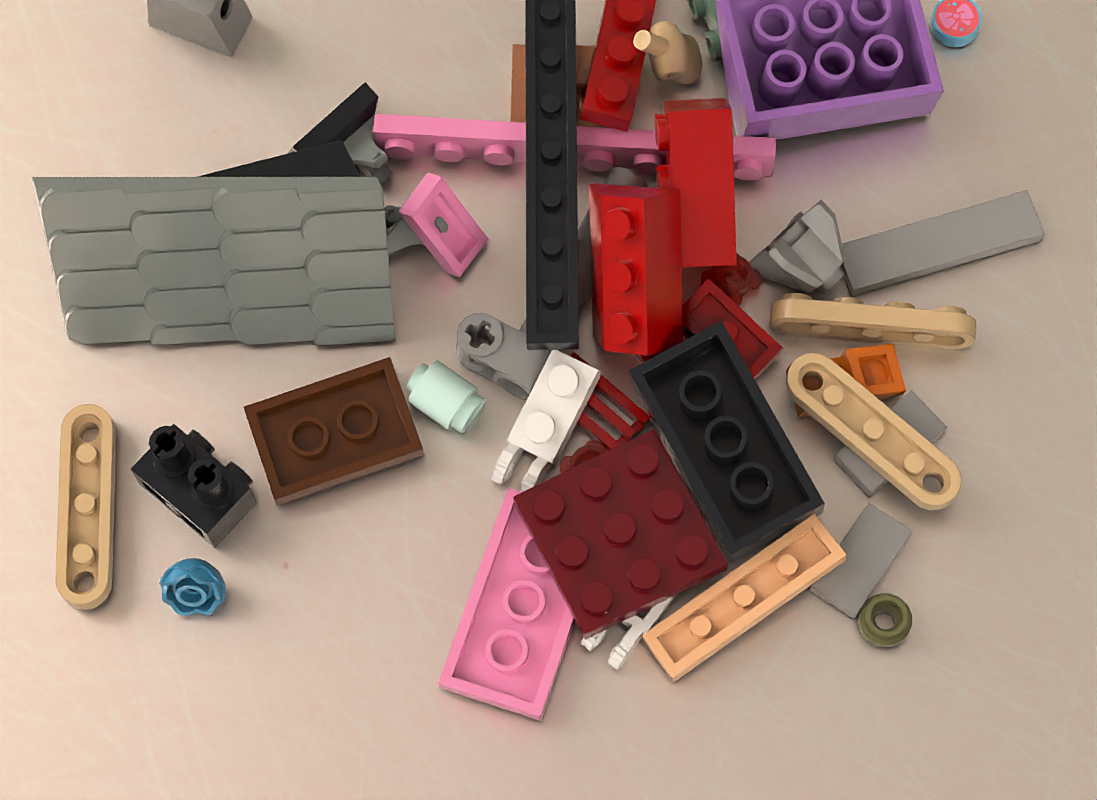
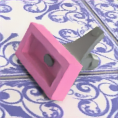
(439, 222)

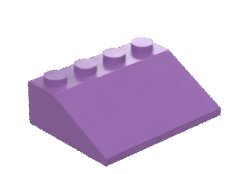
(825, 64)

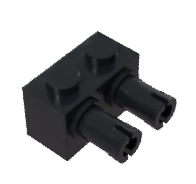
(194, 483)

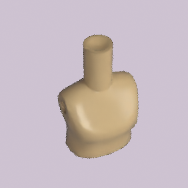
(671, 53)

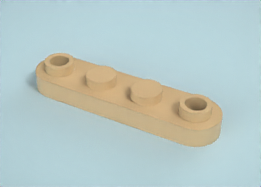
(854, 321)
(873, 431)
(86, 506)

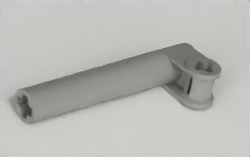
(506, 354)

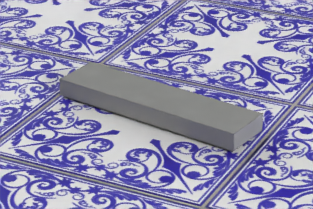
(940, 242)

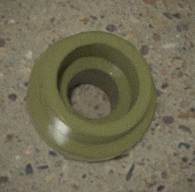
(889, 605)

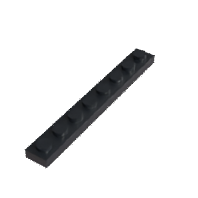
(551, 176)

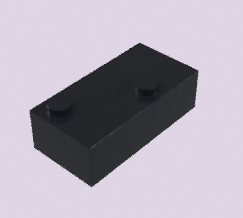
(726, 441)

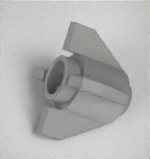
(805, 252)

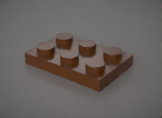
(333, 431)

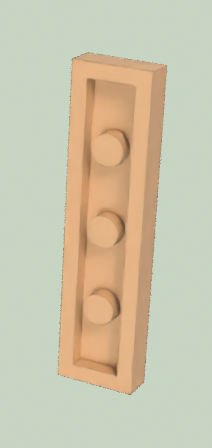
(744, 597)

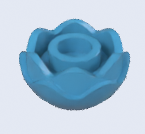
(192, 587)

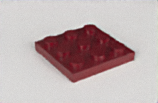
(620, 533)

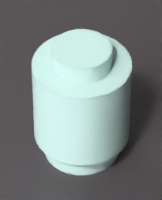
(444, 396)

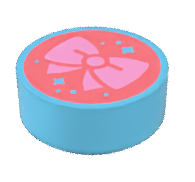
(955, 22)

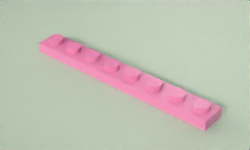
(505, 142)

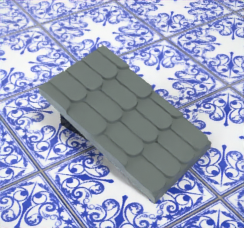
(223, 256)

